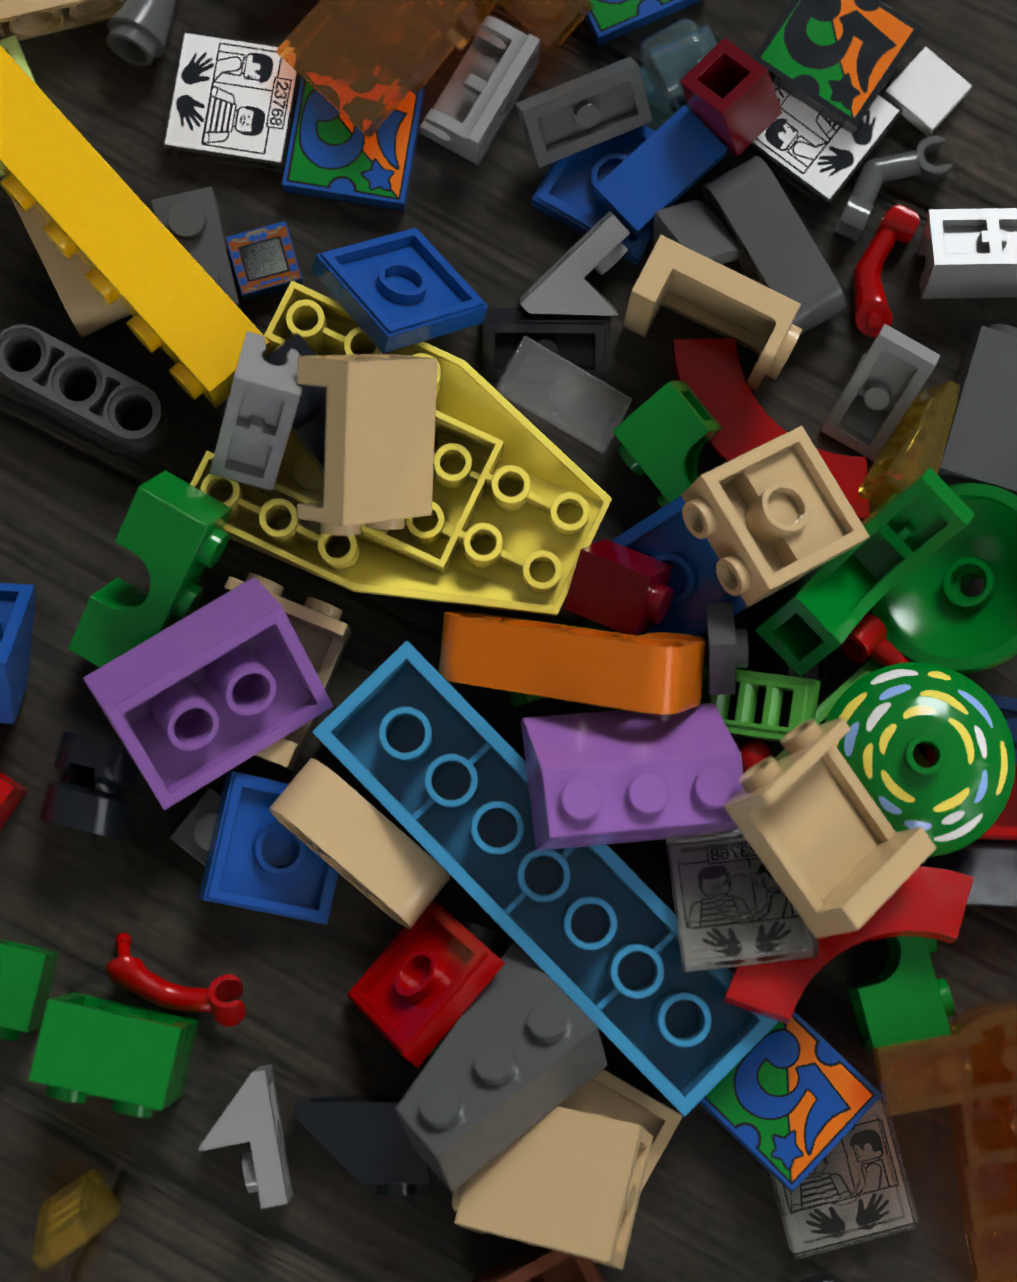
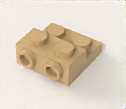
(771, 516)

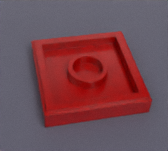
(424, 982)

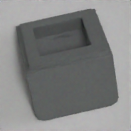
(697, 229)

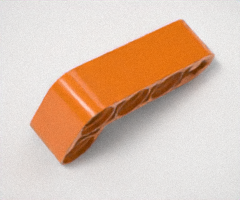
(574, 663)

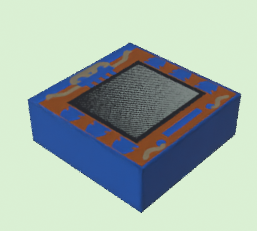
(264, 260)

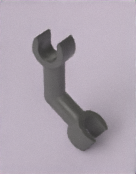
(884, 170)

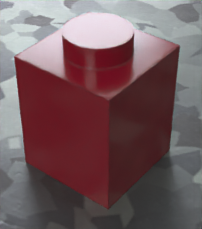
(731, 95)
(619, 588)

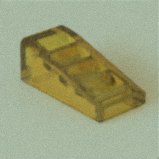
(914, 444)
(73, 1217)

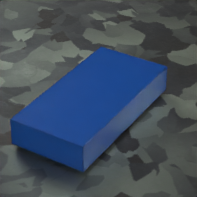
(660, 170)

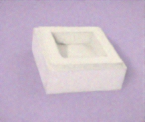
(927, 91)

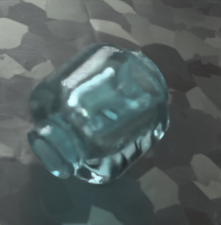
(669, 57)

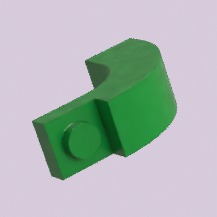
(838, 594)

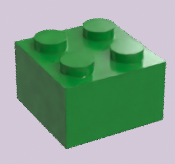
(113, 1053)

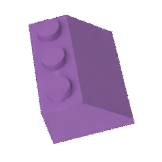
(209, 691)
(629, 776)

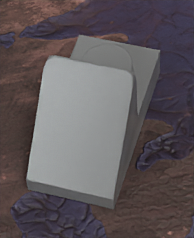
(565, 284)
(880, 392)
(256, 1119)

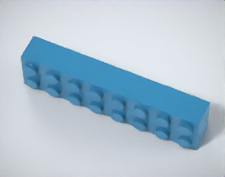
(567, 907)

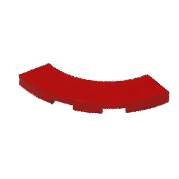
(716, 378)
(924, 906)

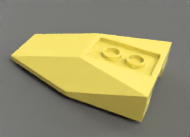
(503, 495)

